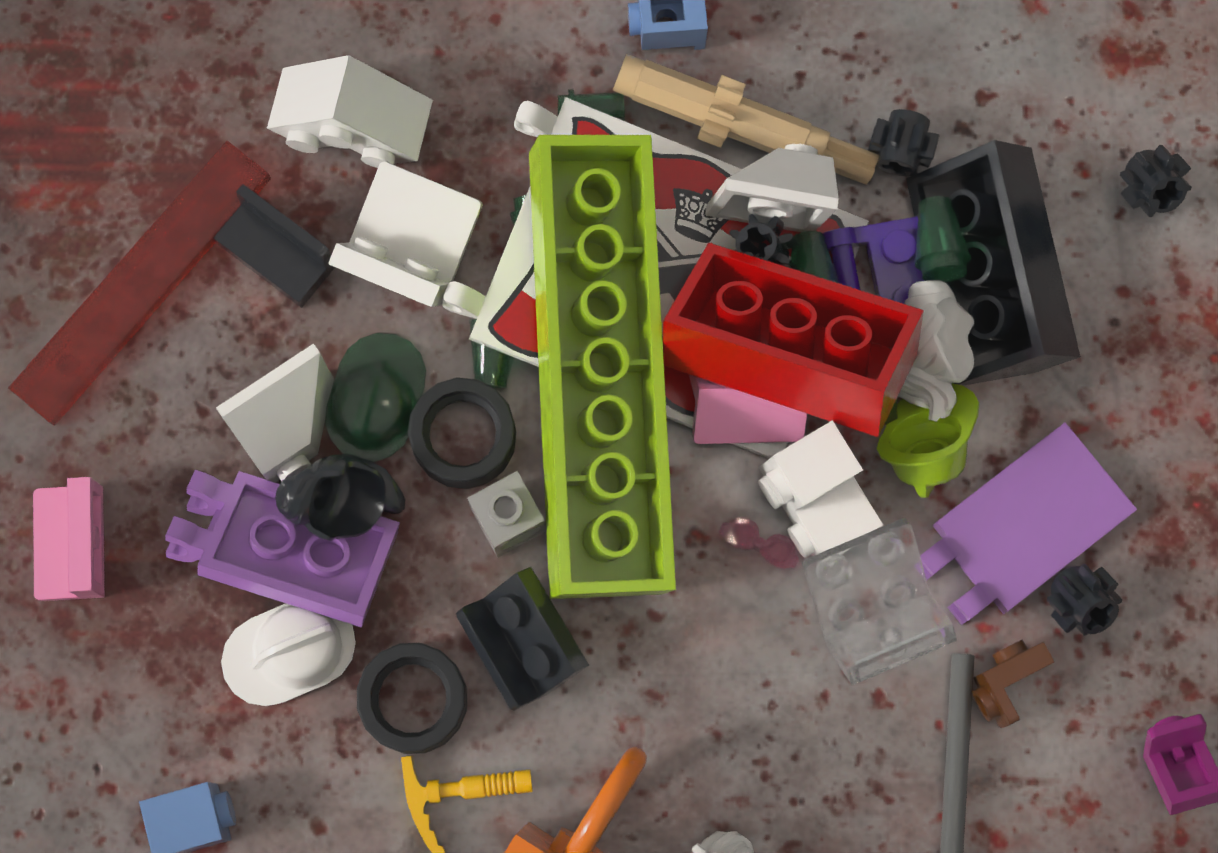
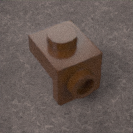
(1012, 665)

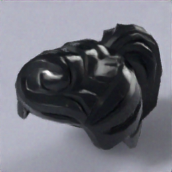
(339, 496)

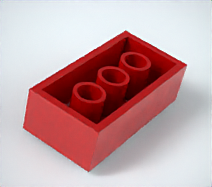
(792, 338)

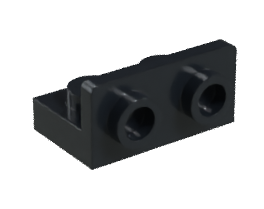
(522, 640)

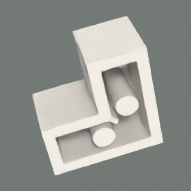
(349, 107)
(819, 491)

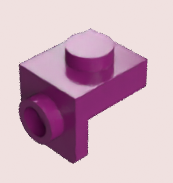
(1181, 763)

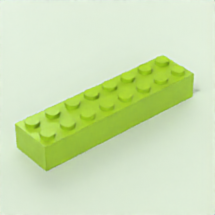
(601, 367)

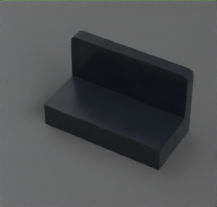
(275, 247)

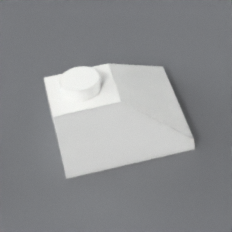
(783, 184)
(282, 415)

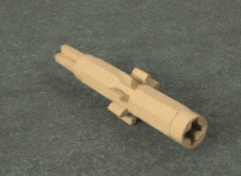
(725, 114)

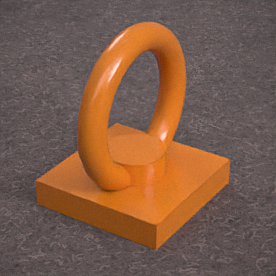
(596, 820)

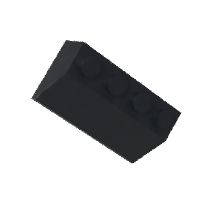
(1013, 269)

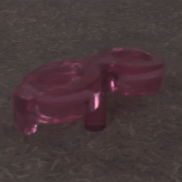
(744, 535)

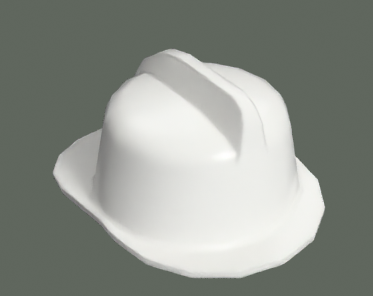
(285, 654)

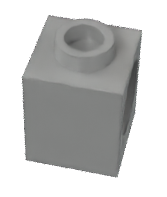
(507, 514)

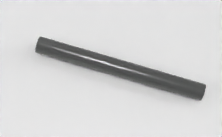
(957, 753)

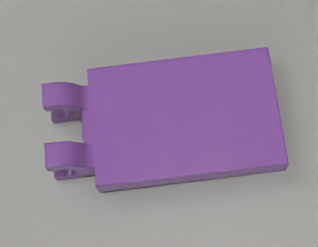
(1027, 523)
(271, 556)

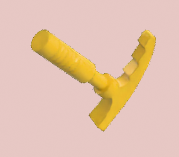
(468, 787)

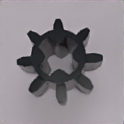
(903, 142)
(1155, 181)
(751, 236)
(1084, 599)

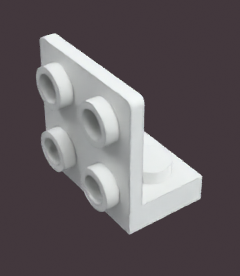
(409, 235)

